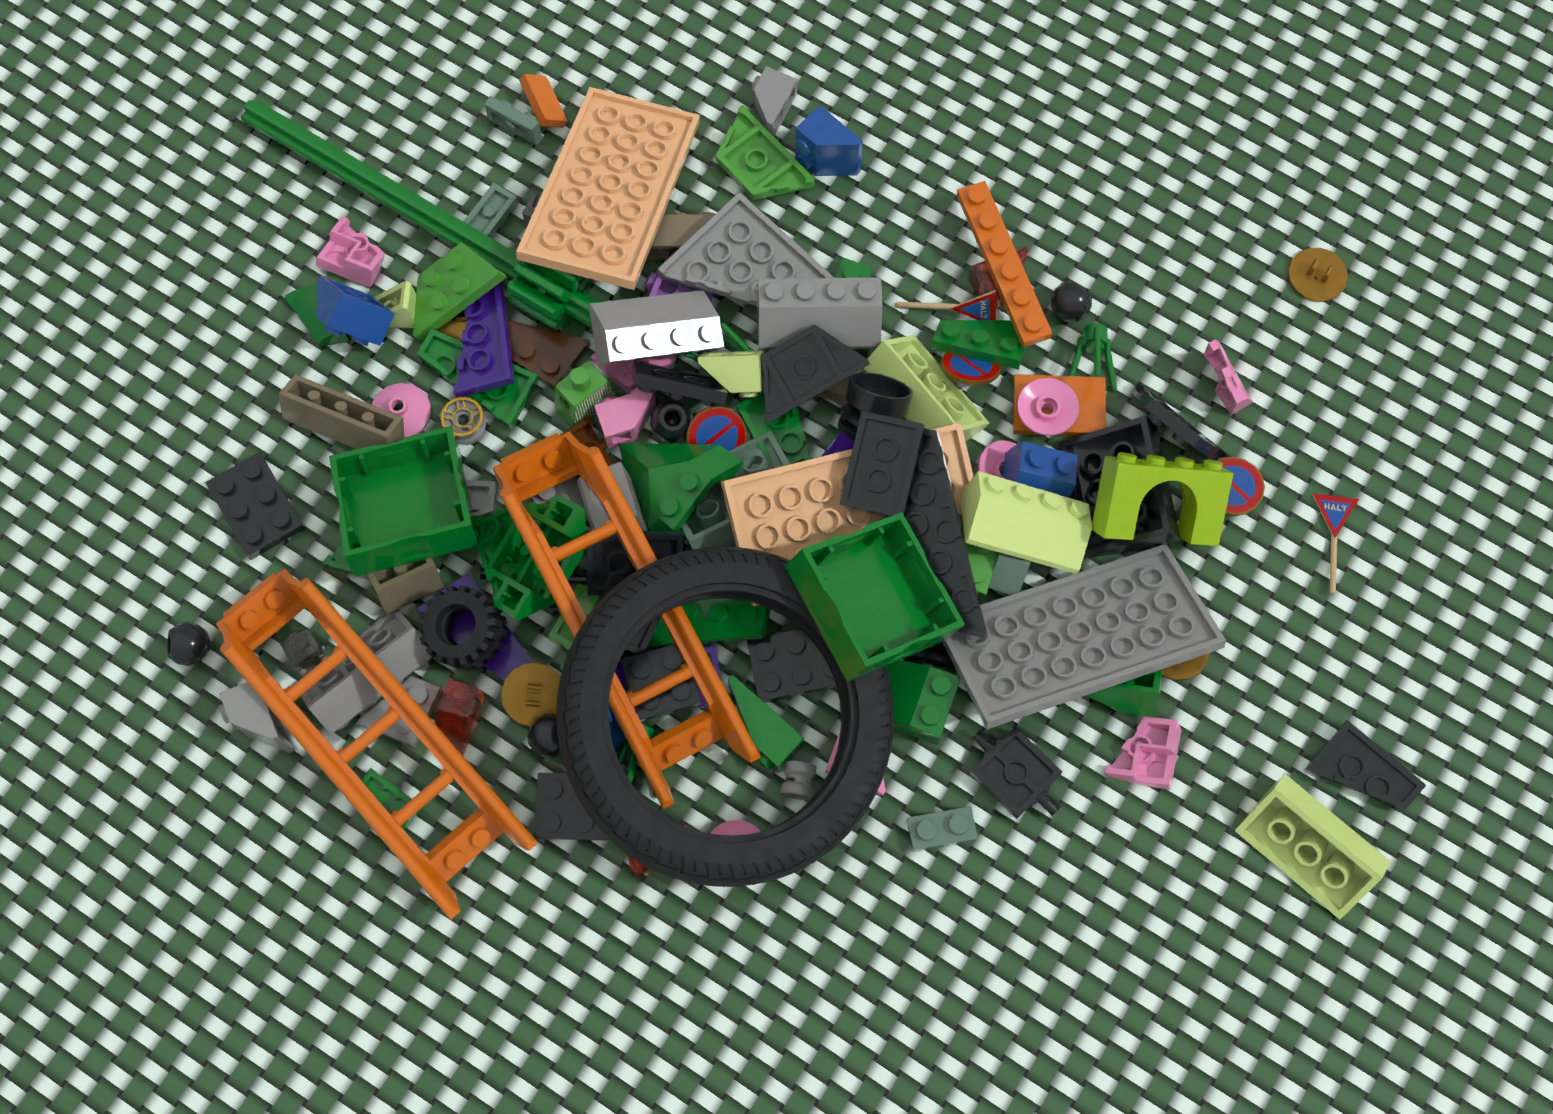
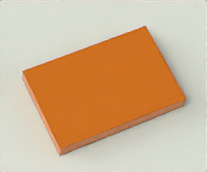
(1091, 398)

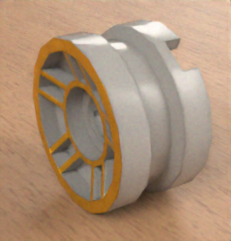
(470, 410)

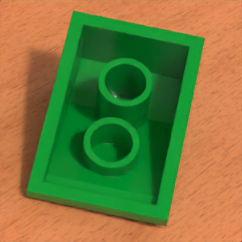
(921, 699)

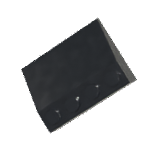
(1156, 514)

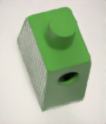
(581, 392)

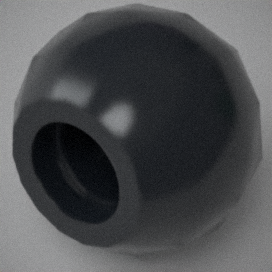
(1070, 302)
(671, 420)
(187, 644)
(543, 736)

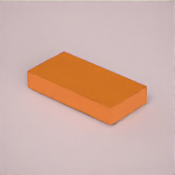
(543, 100)

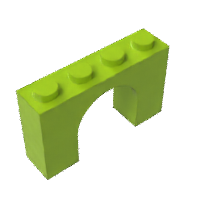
(1129, 479)

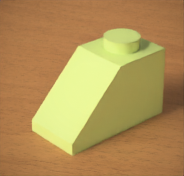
(736, 370)

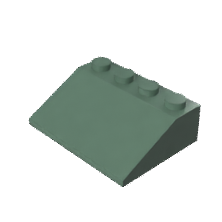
(710, 521)

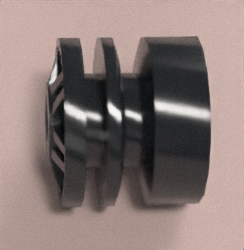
(875, 395)

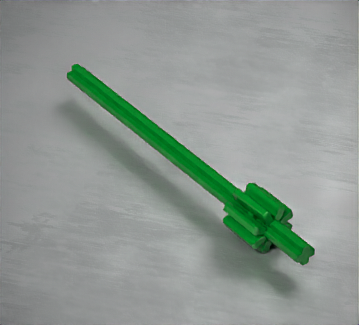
(537, 290)

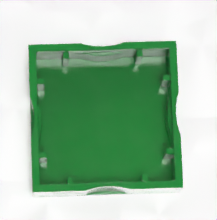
(403, 501)
(874, 596)

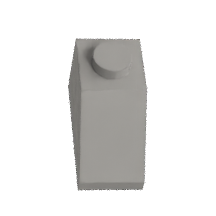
(773, 97)

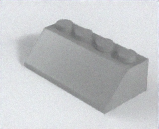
(840, 306)
(654, 327)
(345, 688)

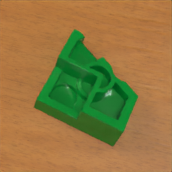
(305, 304)

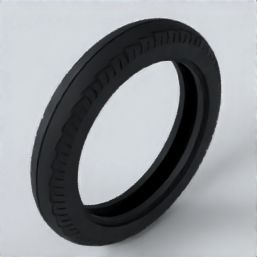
(620, 808)

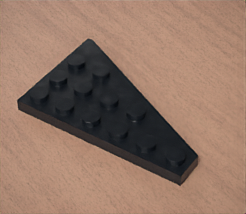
(937, 527)

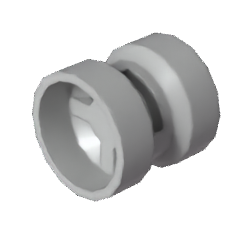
(798, 780)

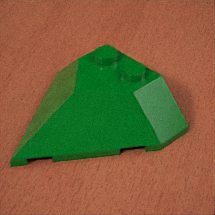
(675, 478)
(508, 563)

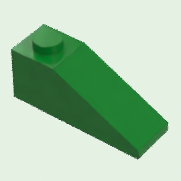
(1134, 696)
(769, 732)

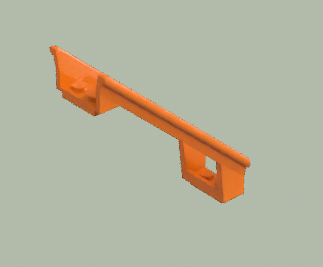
(550, 464)
(264, 613)

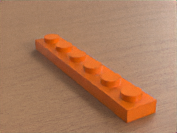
(1004, 264)

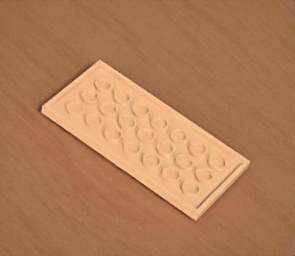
(609, 188)
(801, 501)

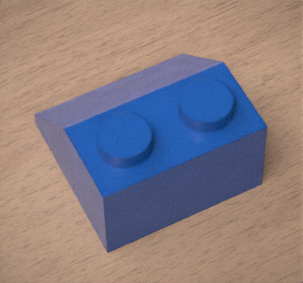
(827, 146)
(351, 312)
(1041, 468)

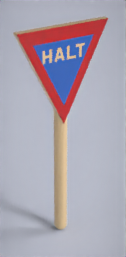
(978, 308)
(1335, 513)

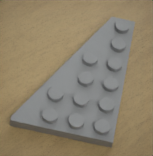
(736, 252)

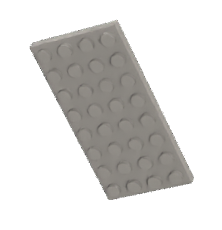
(1082, 636)

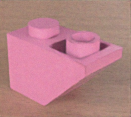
(624, 416)

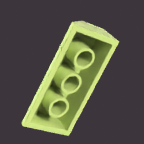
(935, 397)
(1025, 522)
(1313, 846)

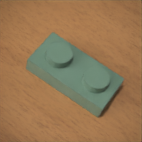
(519, 123)
(492, 210)
(941, 829)

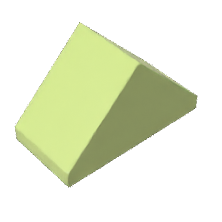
(402, 301)

